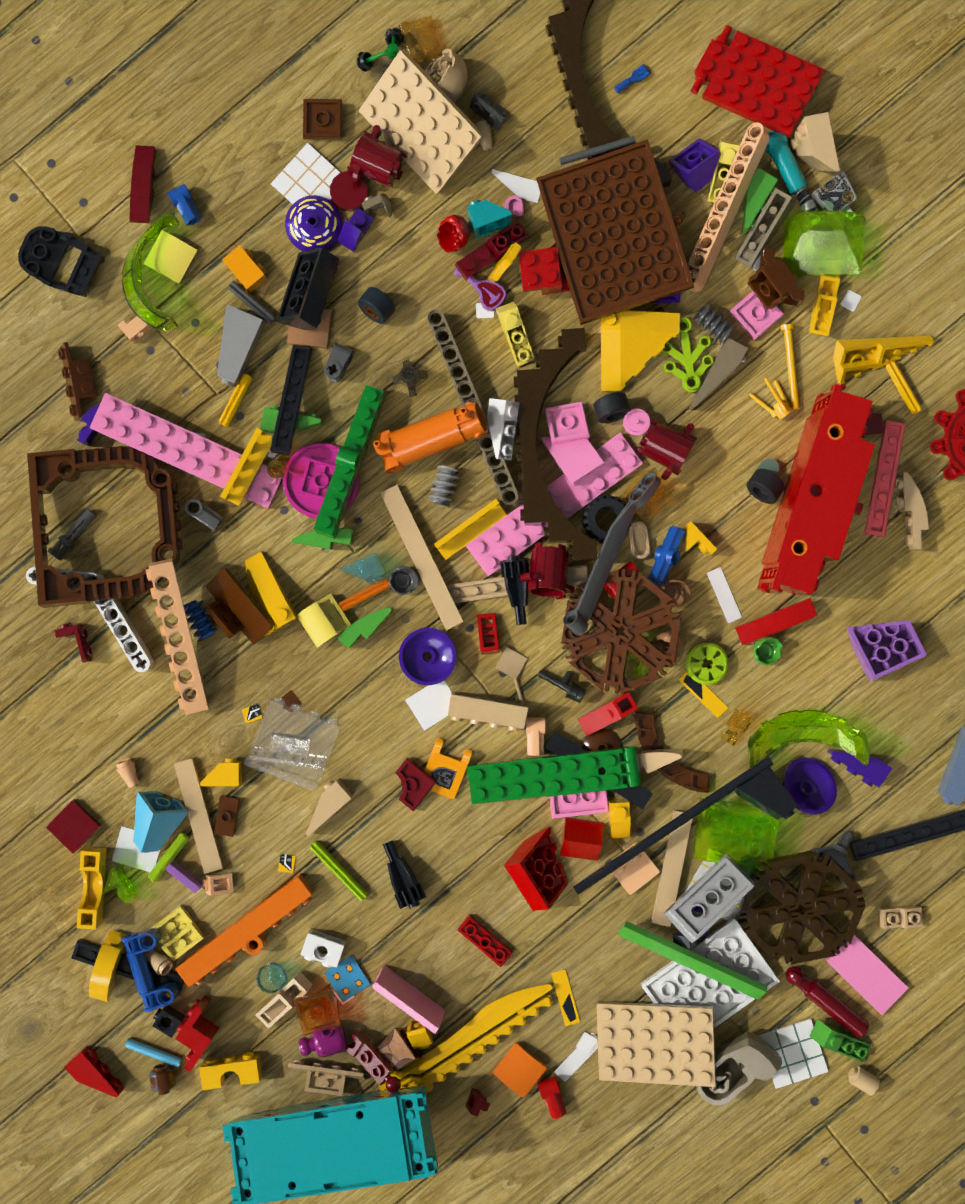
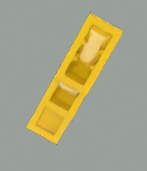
(824, 304)

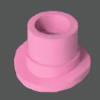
(636, 422)

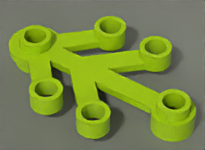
(688, 359)

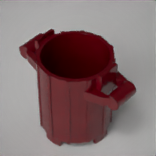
(375, 160)
(667, 446)
(548, 572)

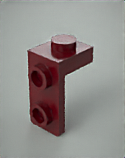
(81, 635)

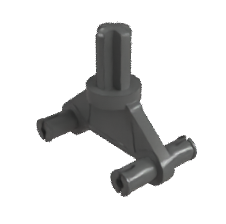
(838, 852)

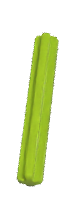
(339, 870)

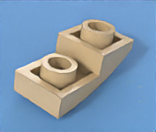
(901, 917)

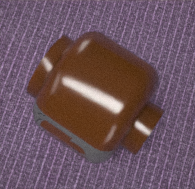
(162, 1078)

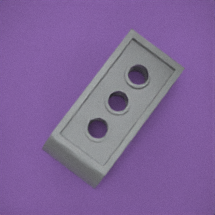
(695, 924)

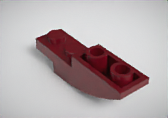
(492, 251)

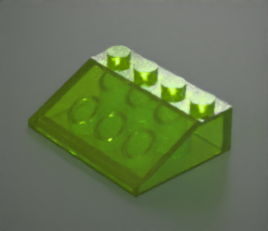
(736, 830)

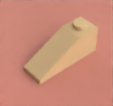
(330, 802)

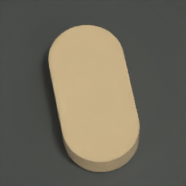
(639, 540)

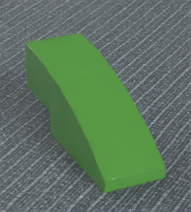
(343, 536)
(365, 626)

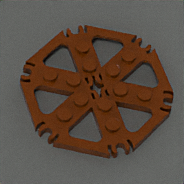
(636, 643)

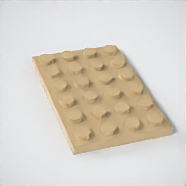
(421, 122)
(656, 1043)

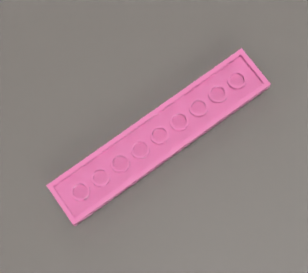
(177, 447)
(513, 537)

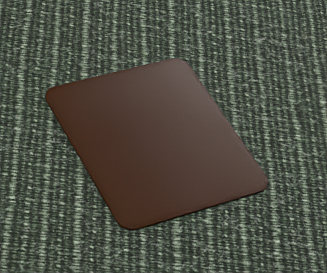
(291, 698)

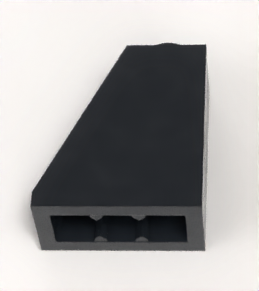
(768, 795)

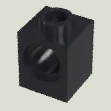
(168, 1028)

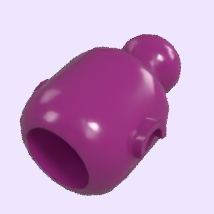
(324, 1042)

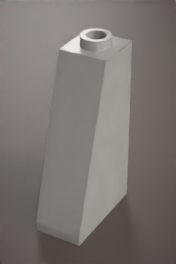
(238, 343)

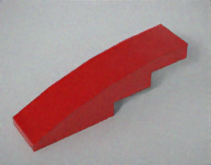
(776, 621)

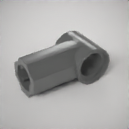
(205, 514)

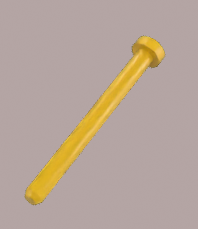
(791, 364)

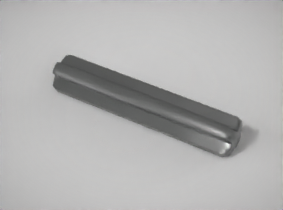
(251, 302)

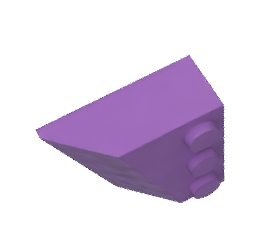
(885, 647)

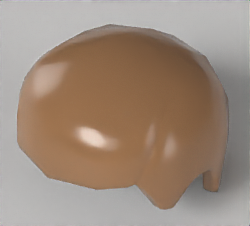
(677, 590)

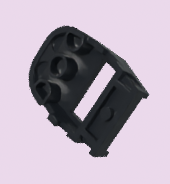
(43, 253)

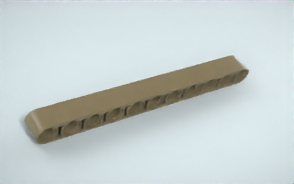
(464, 380)

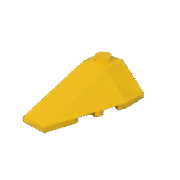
(268, 592)

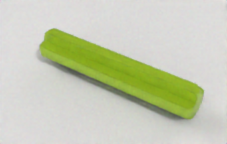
(168, 857)

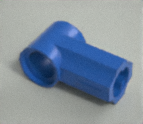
(183, 201)

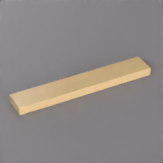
(198, 815)
(671, 871)

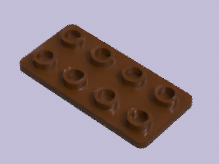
(236, 609)

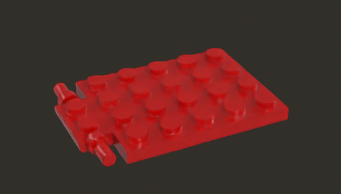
(757, 81)

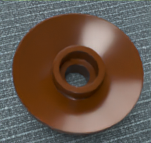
(601, 737)

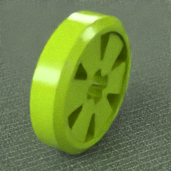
(709, 652)

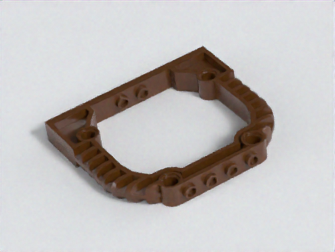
(46, 472)

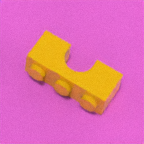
(247, 1067)

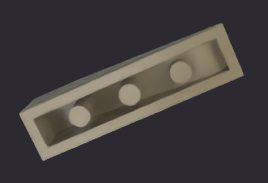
(765, 227)
(726, 361)

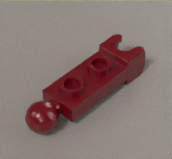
(373, 1061)

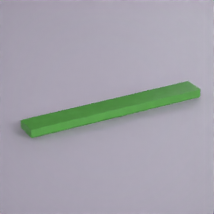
(692, 960)

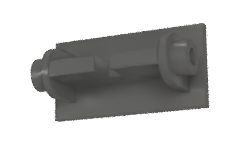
(482, 105)

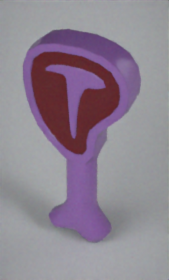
(491, 293)

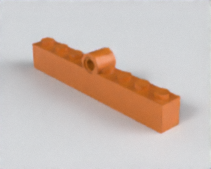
(243, 931)

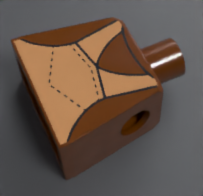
(398, 1050)

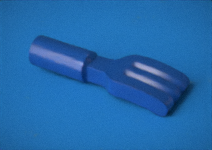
(637, 76)

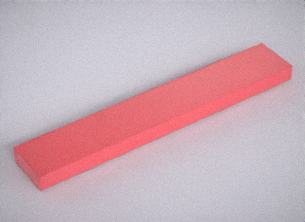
(884, 478)

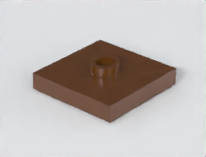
(322, 119)

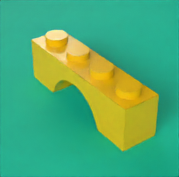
(92, 902)

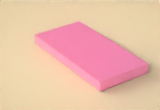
(867, 975)
(409, 999)

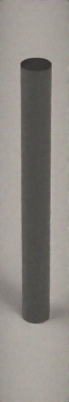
(597, 150)

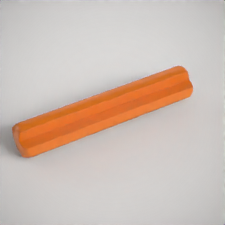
(364, 595)

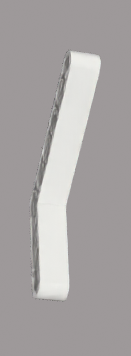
(114, 624)

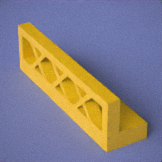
(247, 467)
(470, 529)

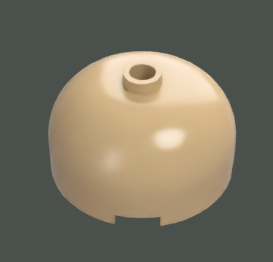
(452, 73)

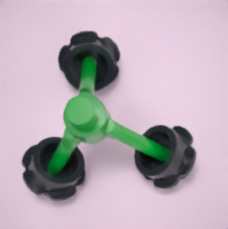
(393, 38)

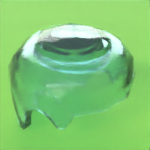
(272, 977)

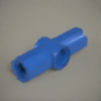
(667, 555)

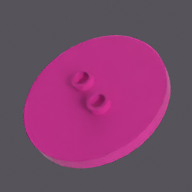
(309, 477)

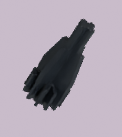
(516, 588)
(403, 879)

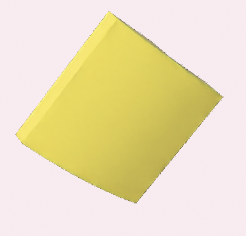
(170, 256)
(178, 933)

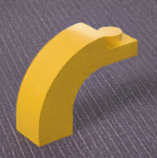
(105, 966)

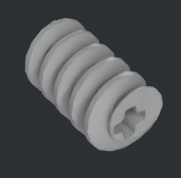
(443, 485)

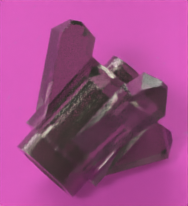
(409, 377)

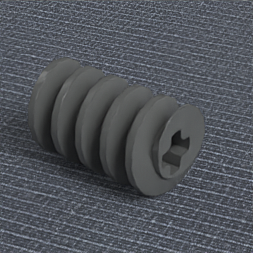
(713, 323)

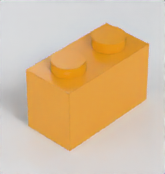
(244, 268)

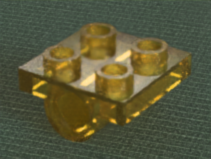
(654, 504)

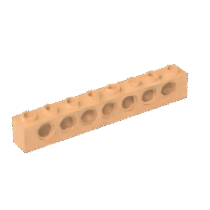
(198, 701)

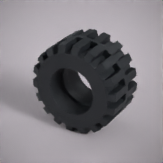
(593, 508)

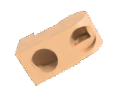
(134, 329)

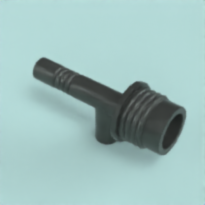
(574, 691)

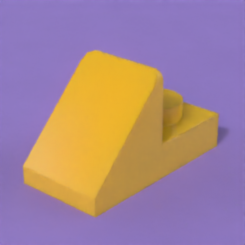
(694, 535)

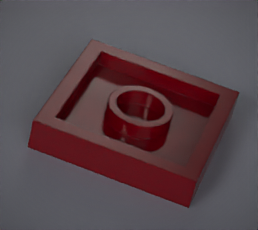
(73, 826)

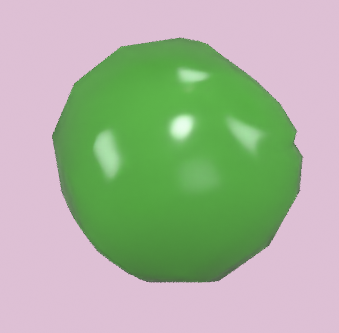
(767, 650)

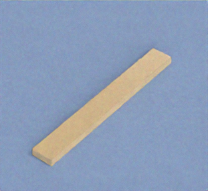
(421, 557)
(496, 586)

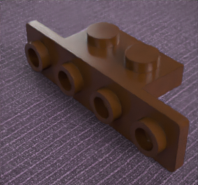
(79, 380)

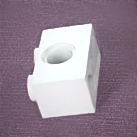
(334, 947)

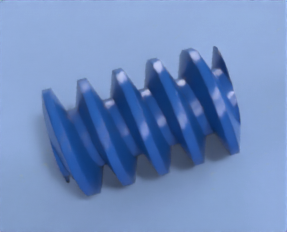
(199, 620)

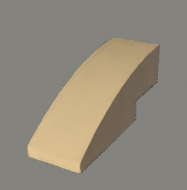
(657, 758)
(283, 1000)

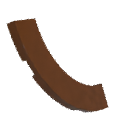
(674, 771)

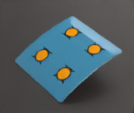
(347, 978)

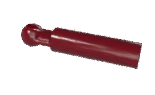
(827, 1002)

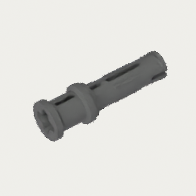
(67, 543)

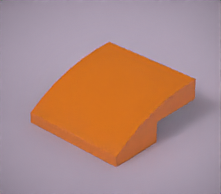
(520, 1070)

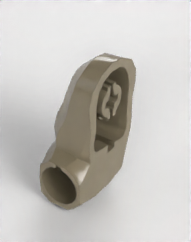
(737, 1067)

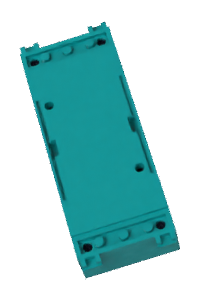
(331, 1146)

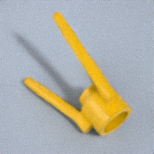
(781, 407)

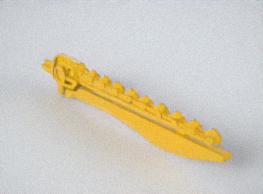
(482, 1022)

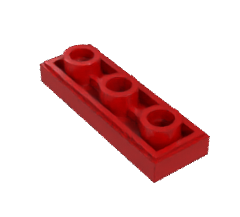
(476, 932)

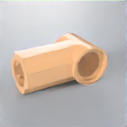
(535, 735)

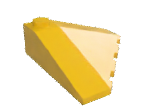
(630, 341)

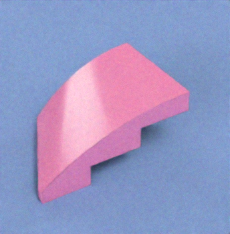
(573, 457)

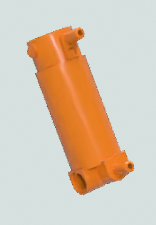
(430, 436)

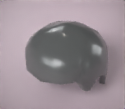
(403, 580)

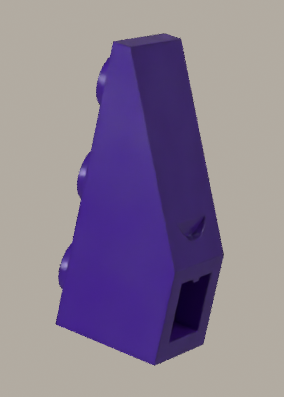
(872, 774)

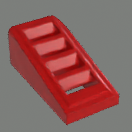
(488, 650)

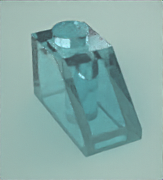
(367, 568)

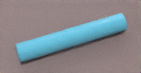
(153, 1052)

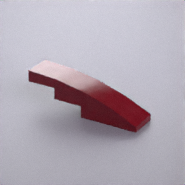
(142, 184)

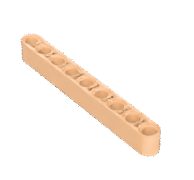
(725, 198)

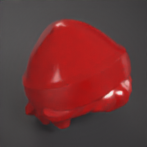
(453, 233)

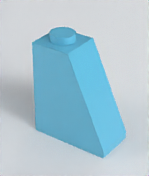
(155, 820)

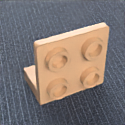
(635, 872)

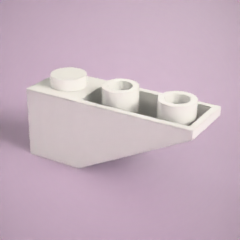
(502, 424)

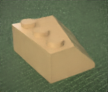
(815, 143)

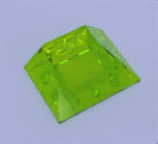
(824, 243)

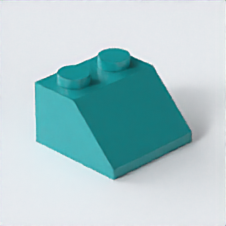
(487, 217)

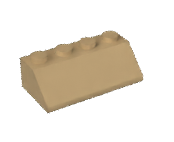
(487, 710)

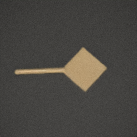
(512, 664)

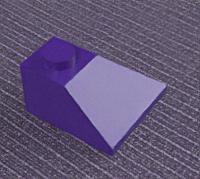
(696, 164)

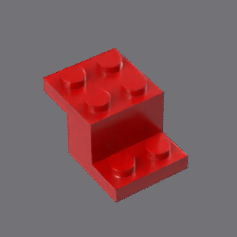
(542, 271)
(196, 1032)

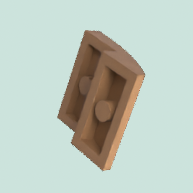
(312, 338)

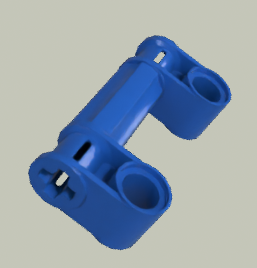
(152, 996)

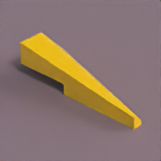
(859, 355)

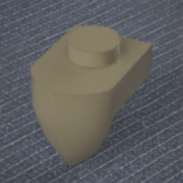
(377, 202)

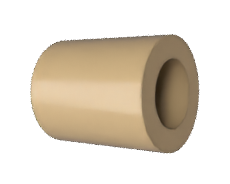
(863, 1080)

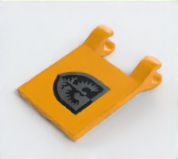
(446, 770)

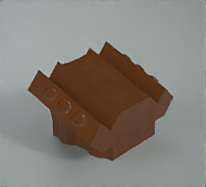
(775, 282)

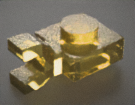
(737, 724)

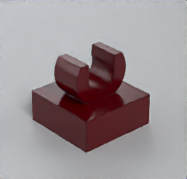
(476, 1102)

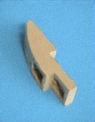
(911, 501)

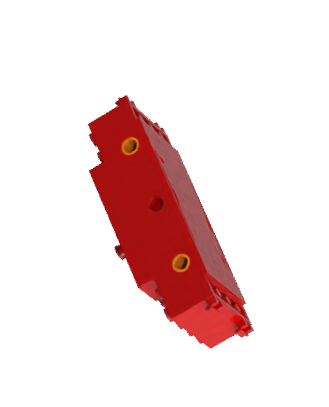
(819, 493)

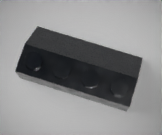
(308, 289)

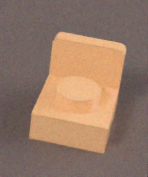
(218, 884)

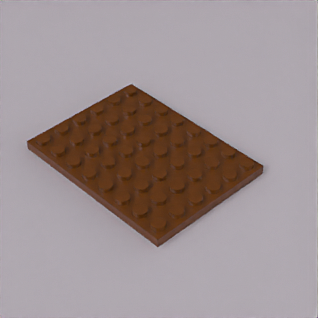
(614, 232)

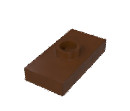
(227, 816)

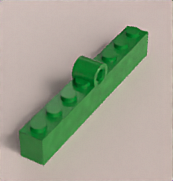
(349, 462)

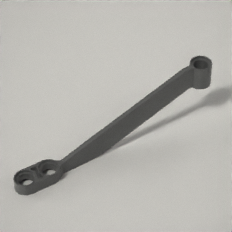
(578, 619)

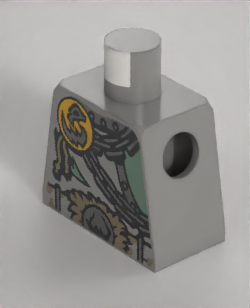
(835, 194)

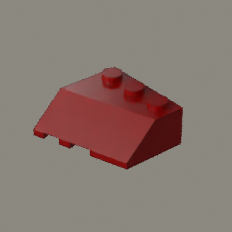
(537, 871)

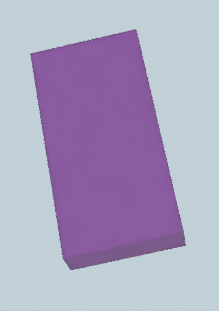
(184, 876)

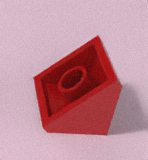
(582, 839)

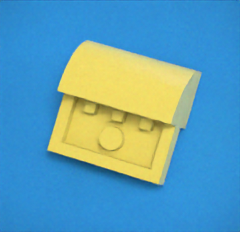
(323, 620)

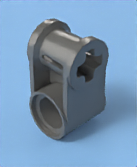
(339, 359)

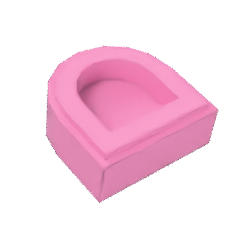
(515, 205)

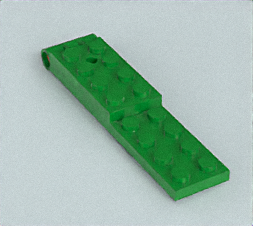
(554, 775)

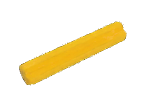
(903, 387)
(235, 400)

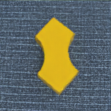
(504, 263)

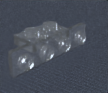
(289, 750)

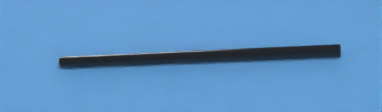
(673, 825)

